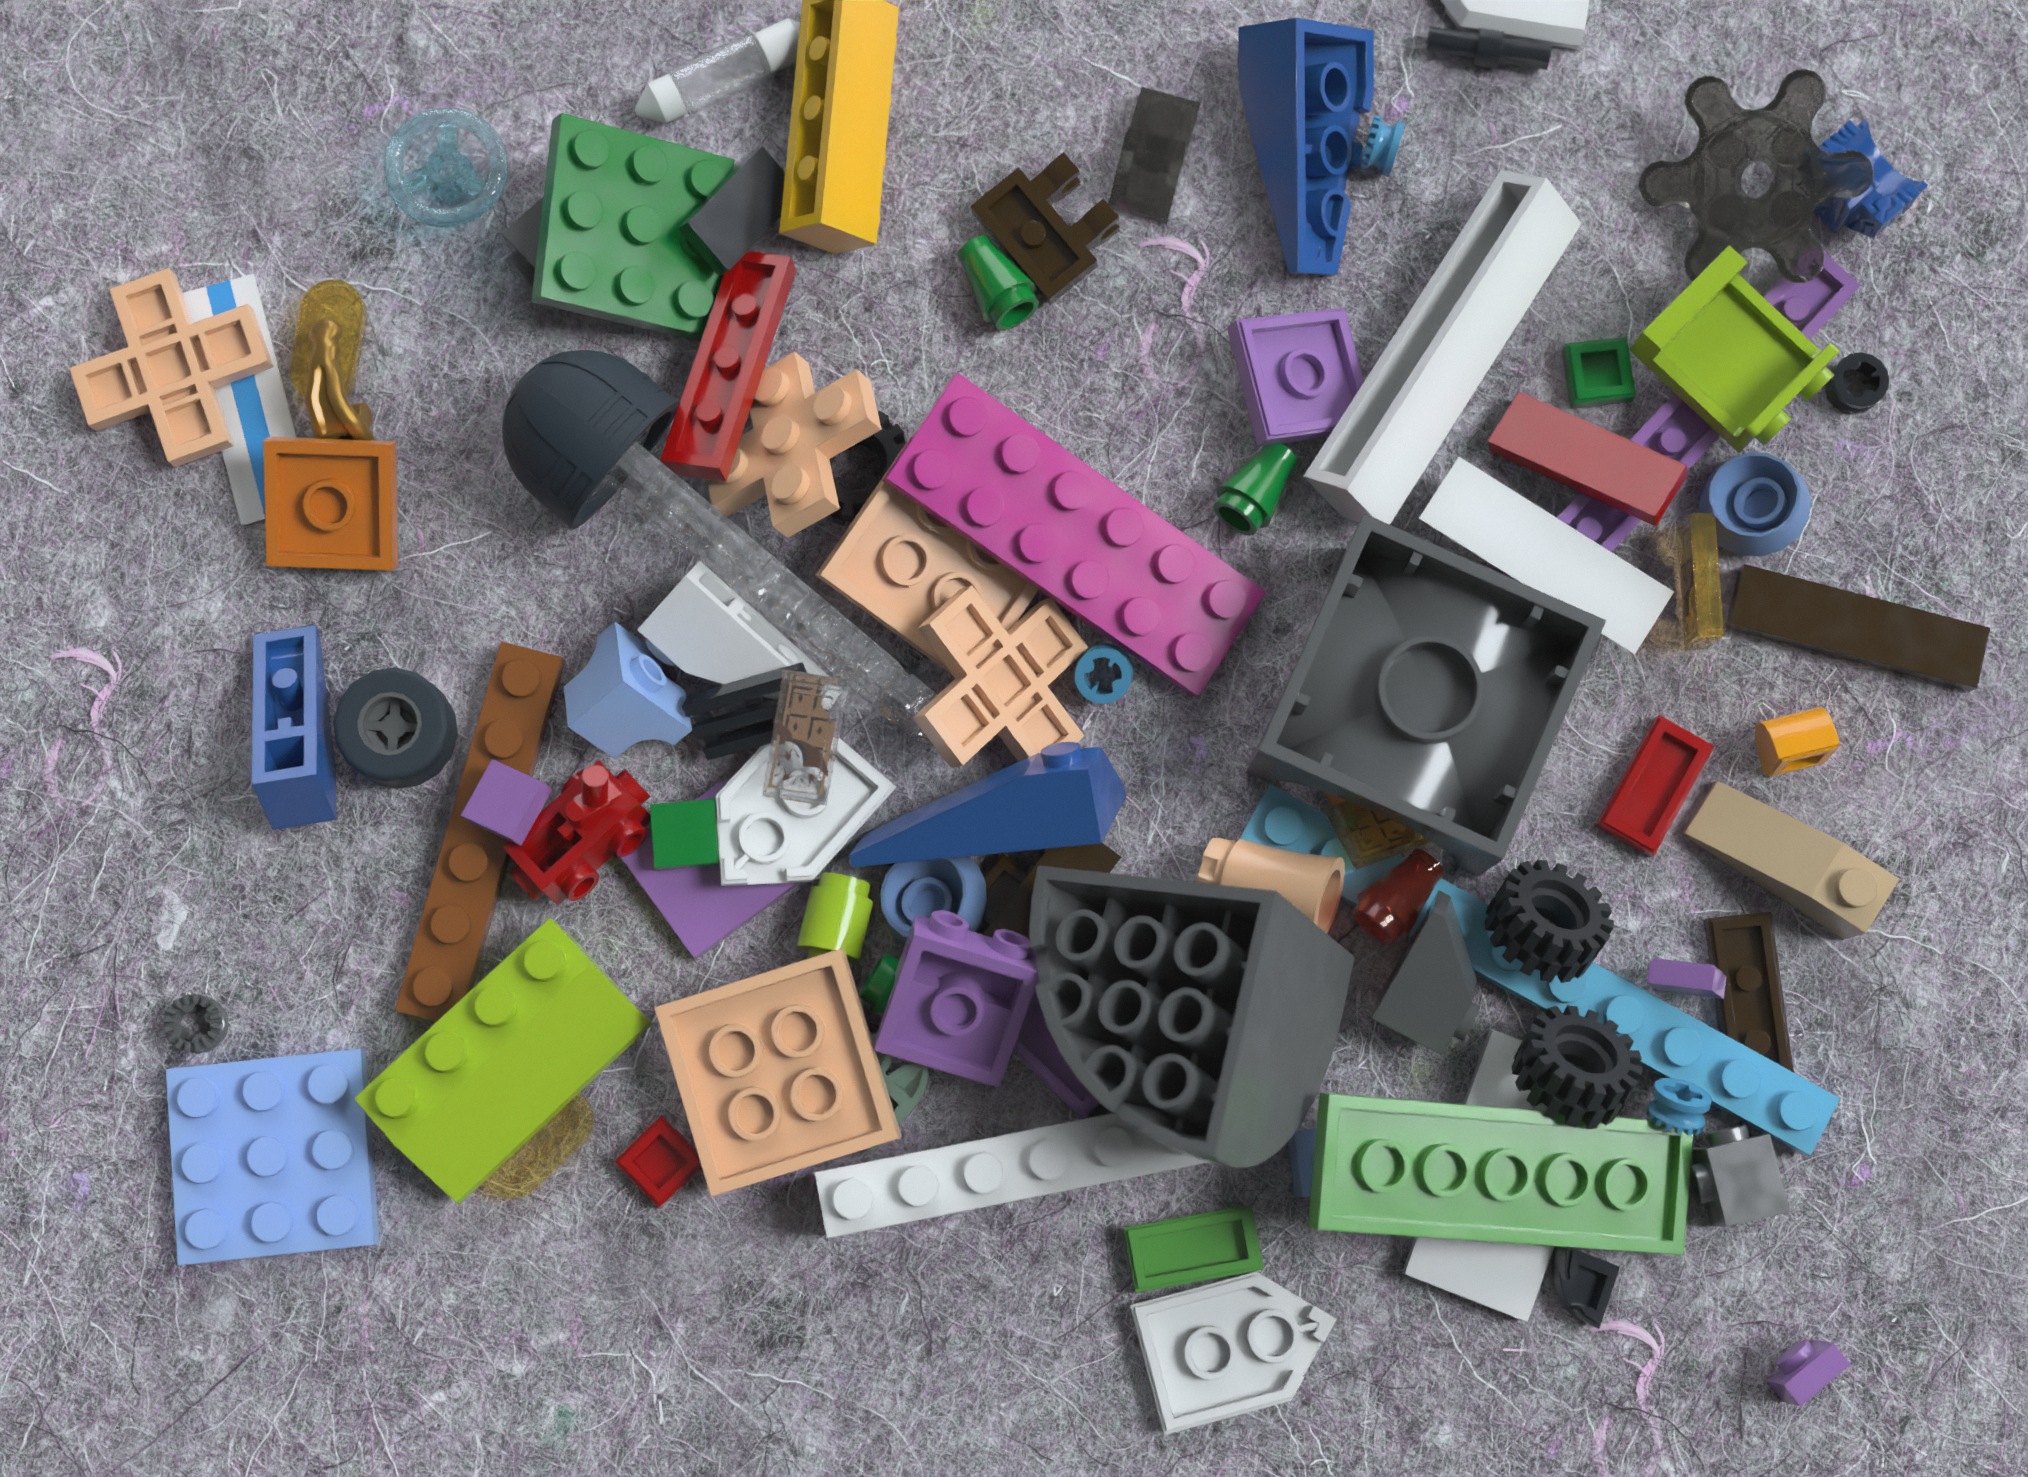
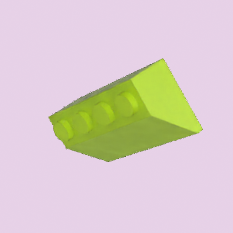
(503, 1061)

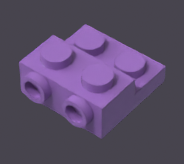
(958, 998)

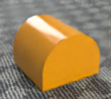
(1795, 741)

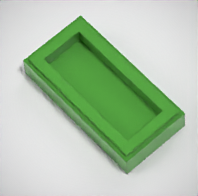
(1193, 1248)

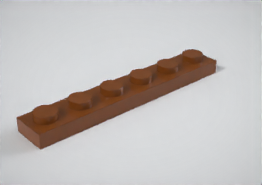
(471, 858)

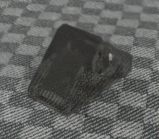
(1153, 155)

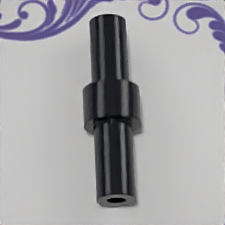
(1488, 48)

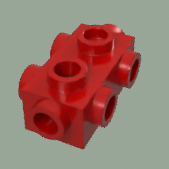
(588, 825)

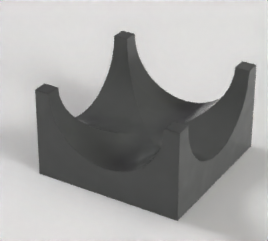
(1429, 692)

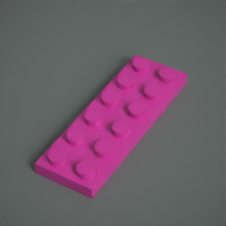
(1074, 535)

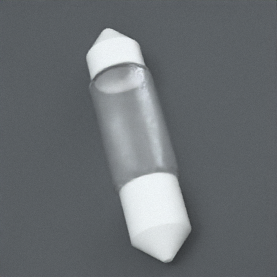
(720, 73)

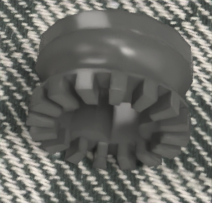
(178, 1032)

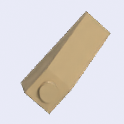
(1792, 860)

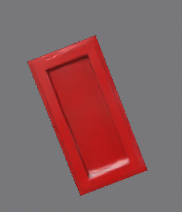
(1654, 786)

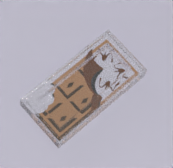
(804, 737)

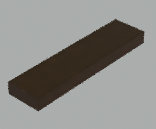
(1858, 627)

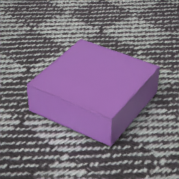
(506, 802)
(1686, 978)

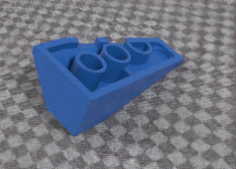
(1303, 108)
(1038, 803)

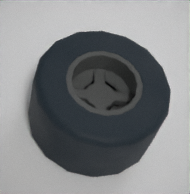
(374, 718)

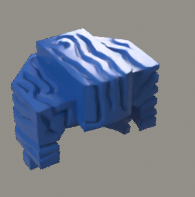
(1883, 201)

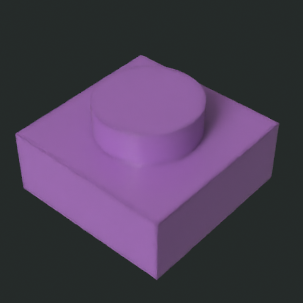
(1806, 1370)

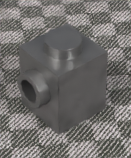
(1738, 1178)

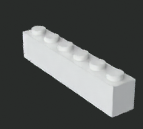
(1443, 348)
(989, 1173)

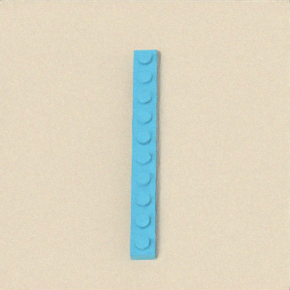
(1666, 1037)

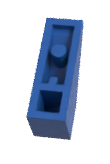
(292, 729)

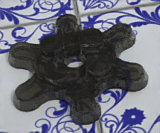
(1734, 139)

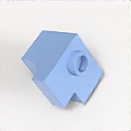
(624, 696)

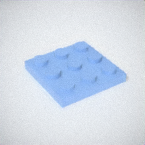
(271, 1157)

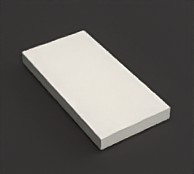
(1483, 1271)

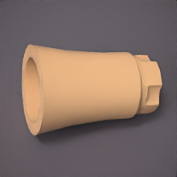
(1303, 879)

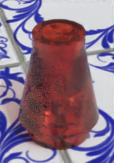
(1396, 899)

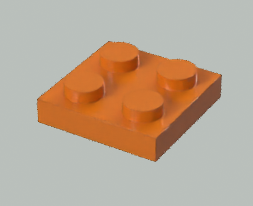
(331, 503)

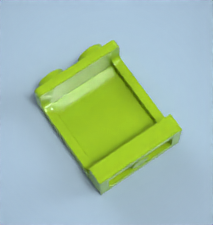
(1733, 355)

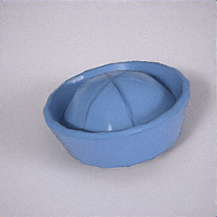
(1774, 506)
(931, 886)

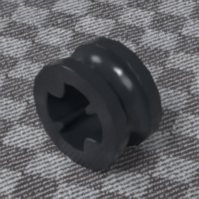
(1876, 376)

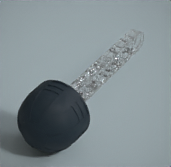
(587, 430)

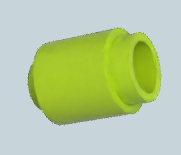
(836, 916)

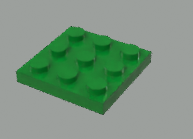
(613, 228)

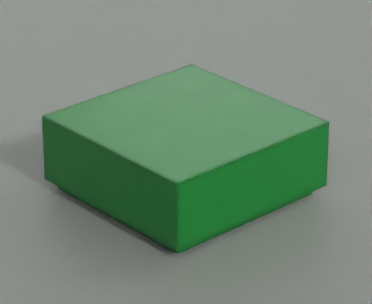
(1598, 372)
(684, 834)

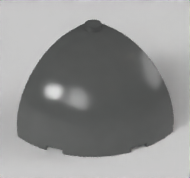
(1189, 1005)

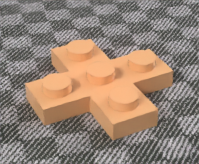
(171, 367)
(793, 443)
(998, 678)

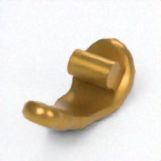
(325, 398)

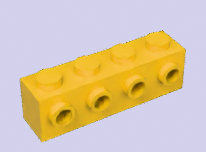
(839, 123)

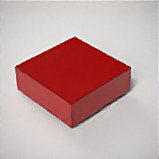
(660, 1161)

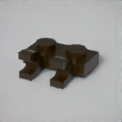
(1036, 236)

